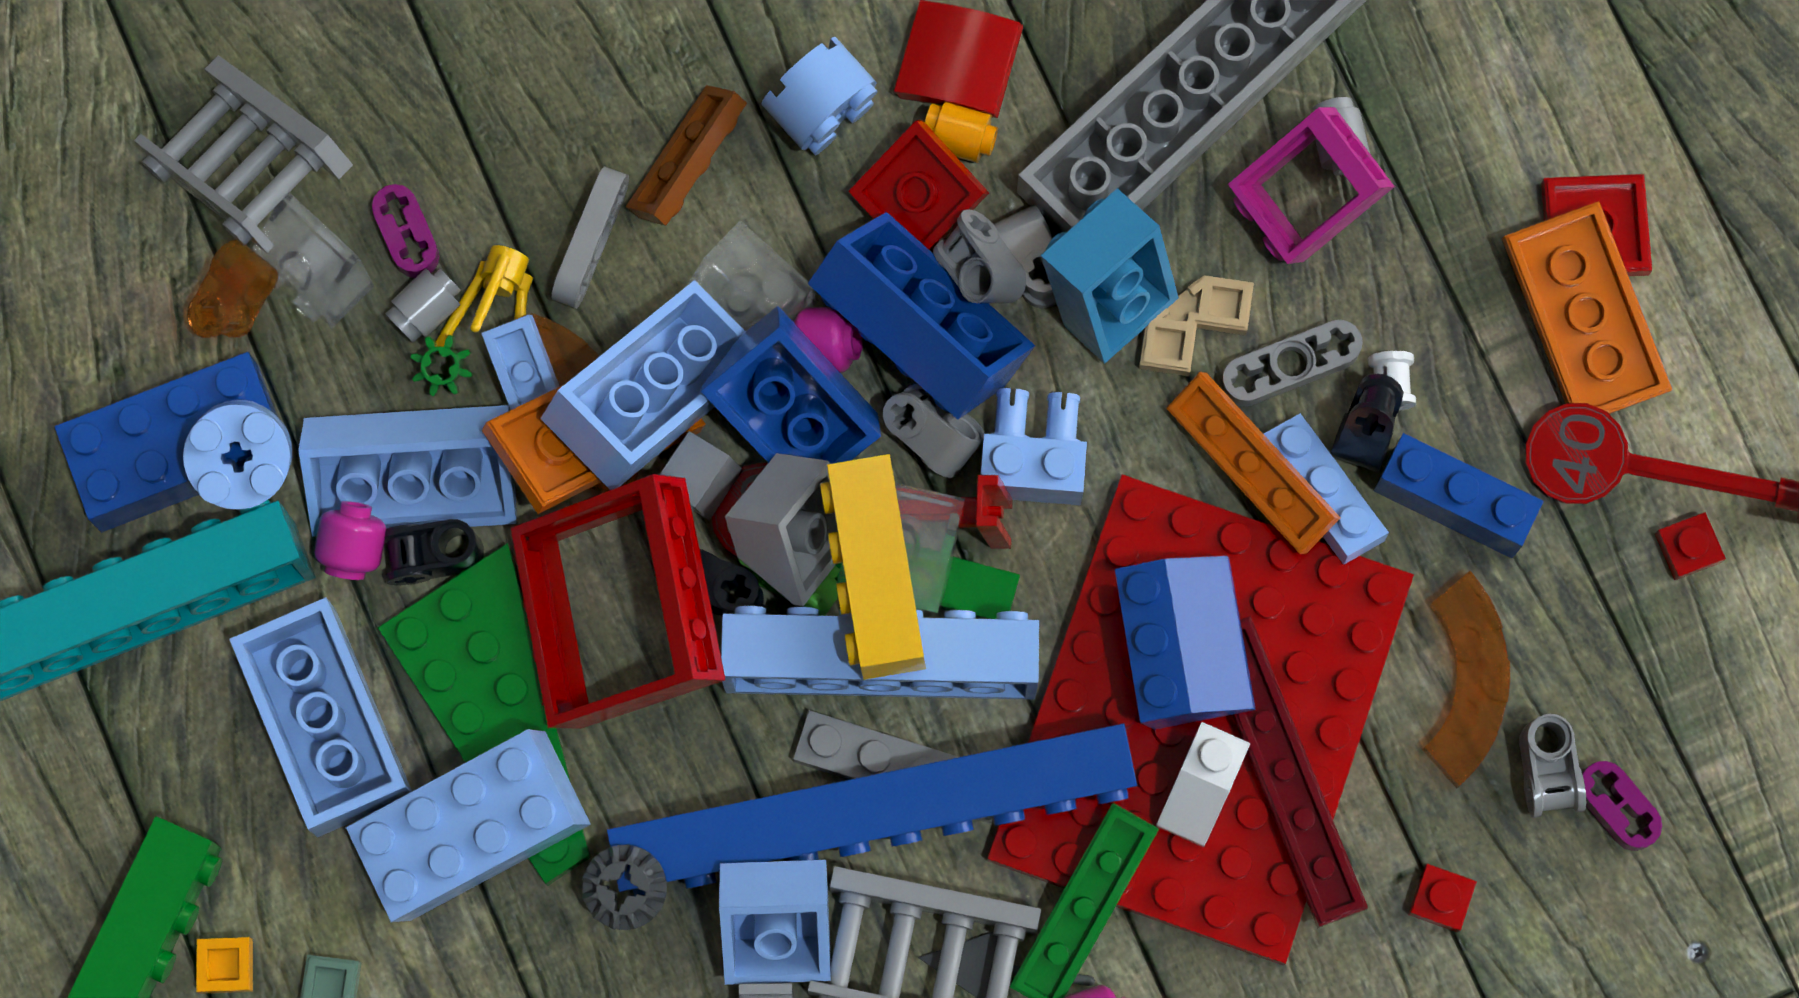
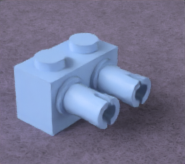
(1036, 468)

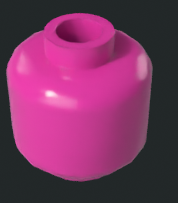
(831, 335)
(350, 541)

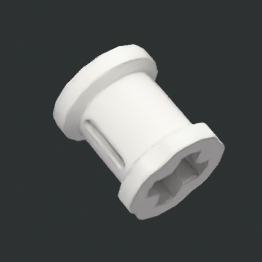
(1395, 365)

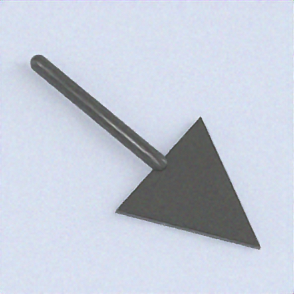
(977, 965)

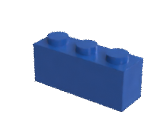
(1458, 496)

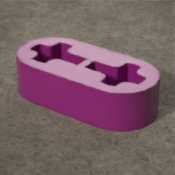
(395, 235)
(1629, 798)

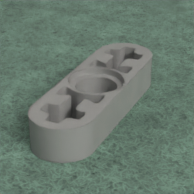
(590, 237)
(1331, 362)

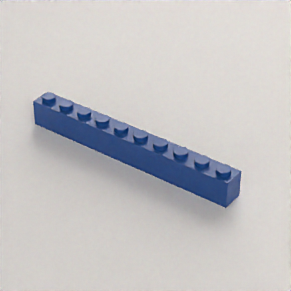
(887, 805)

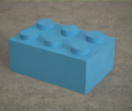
(1110, 274)

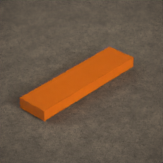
(1253, 463)

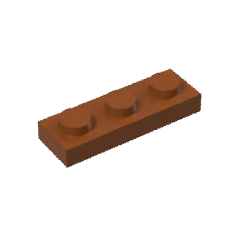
(686, 155)

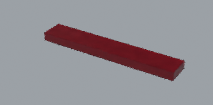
(1295, 794)

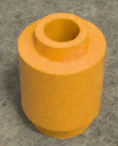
(963, 130)

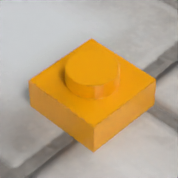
(224, 965)

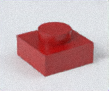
(1690, 546)
(1442, 898)

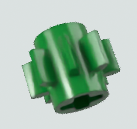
(428, 360)

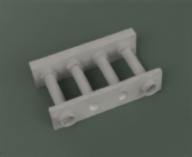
(258, 110)
(907, 904)

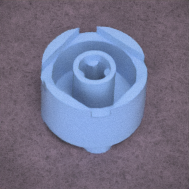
(820, 95)
(219, 478)

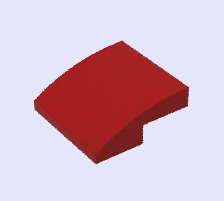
(958, 57)

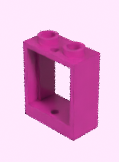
(1348, 154)

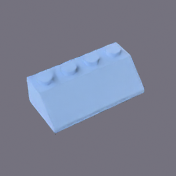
(408, 467)

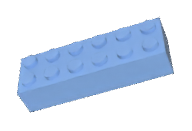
(810, 656)

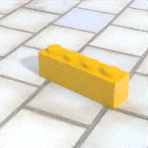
(875, 567)

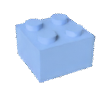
(774, 922)

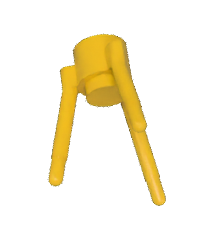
(499, 276)

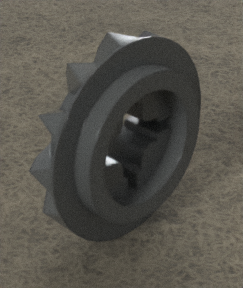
(645, 873)

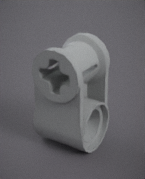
(1027, 238)
(981, 261)
(932, 432)
(1551, 770)

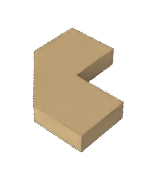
(1207, 305)

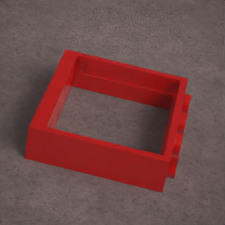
(680, 589)

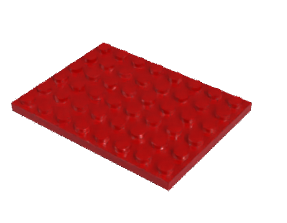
(1327, 646)

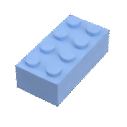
(644, 387)
(320, 717)
(468, 825)

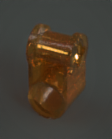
(236, 287)

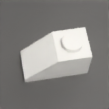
(1203, 784)

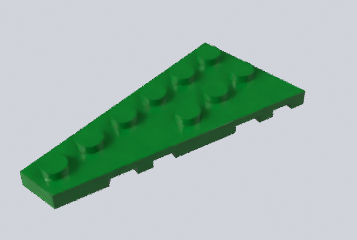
(478, 673)

